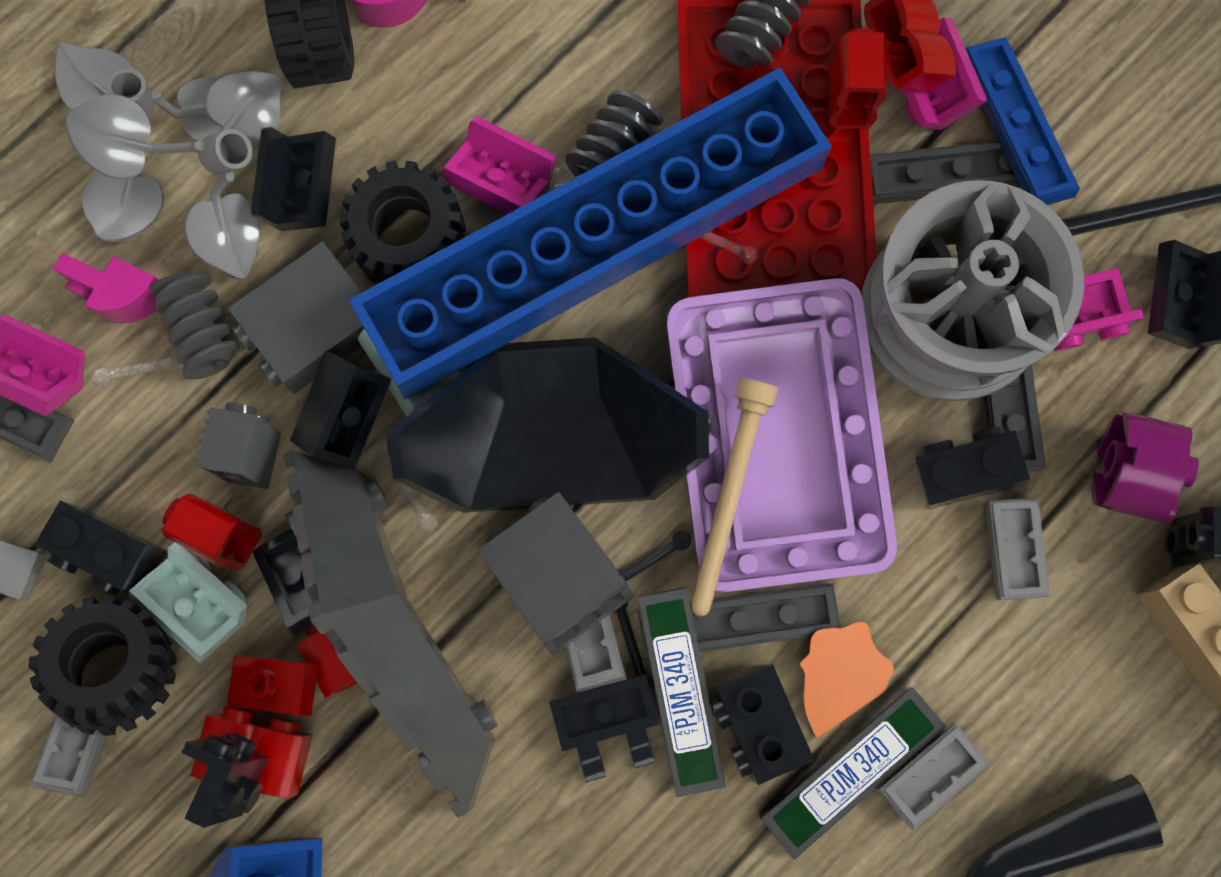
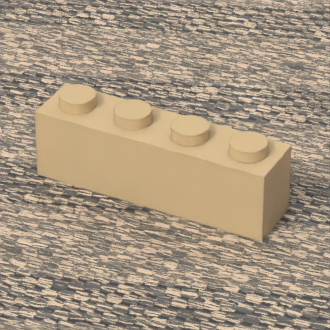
(1189, 615)

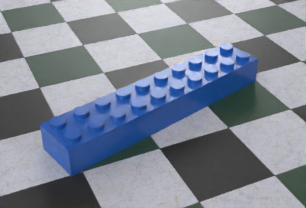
(591, 232)

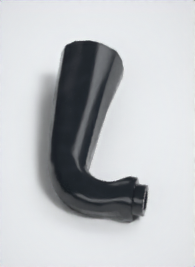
(1082, 832)

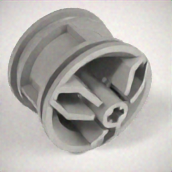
(1000, 242)

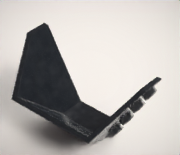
(549, 423)

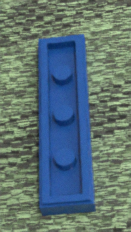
(1021, 124)

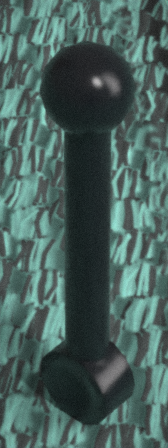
(680, 541)
(631, 643)

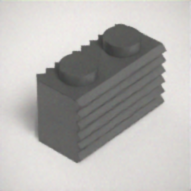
(238, 446)

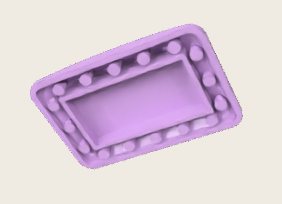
(817, 467)

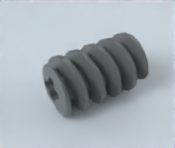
(757, 31)
(613, 131)
(193, 323)

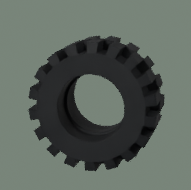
(311, 40)
(384, 196)
(77, 639)

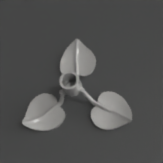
(129, 205)
(220, 232)

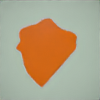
(842, 675)

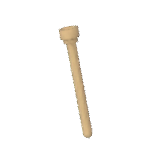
(753, 402)

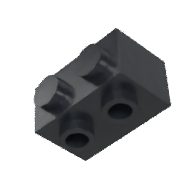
(340, 410)
(972, 469)
(98, 547)
(761, 724)

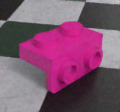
(954, 97)
(499, 167)
(1102, 310)
(37, 367)

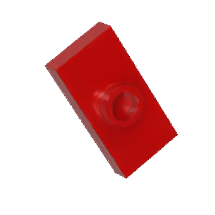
(272, 685)

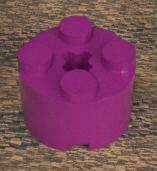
(1144, 467)

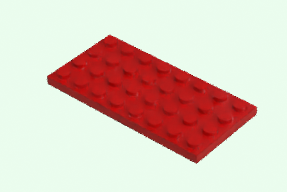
(821, 223)

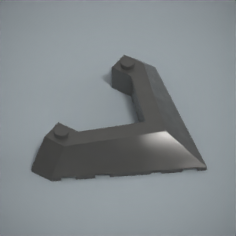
(377, 630)

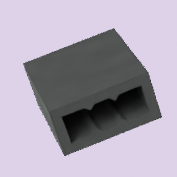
(300, 318)
(555, 572)

